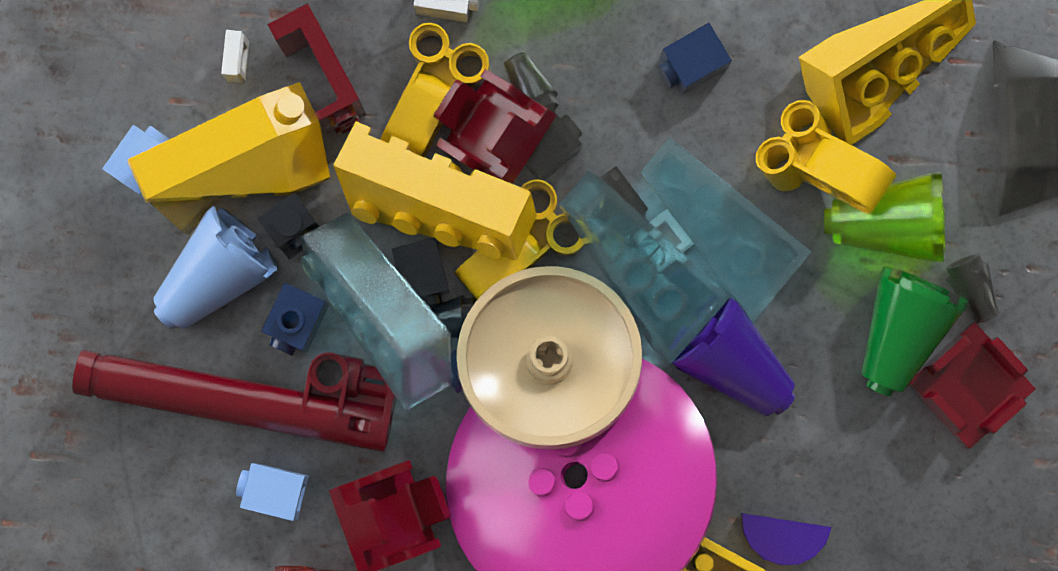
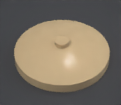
(549, 357)

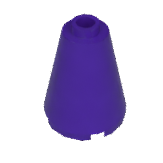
(738, 362)

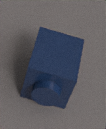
(693, 59)

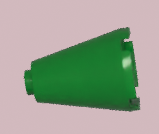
(905, 329)

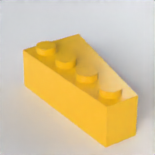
(432, 196)

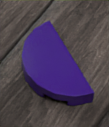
(783, 540)

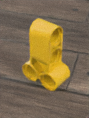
(429, 84)
(822, 161)
(482, 272)

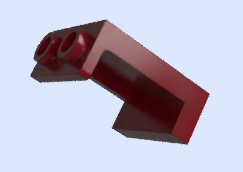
(302, 29)

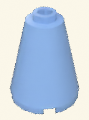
(212, 270)

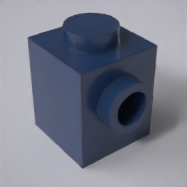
(294, 319)

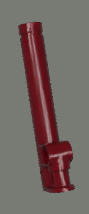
(343, 414)

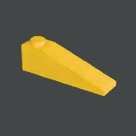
(870, 66)
(252, 149)

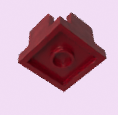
(492, 126)
(973, 385)
(389, 516)

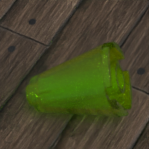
(904, 223)

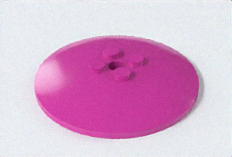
(638, 511)

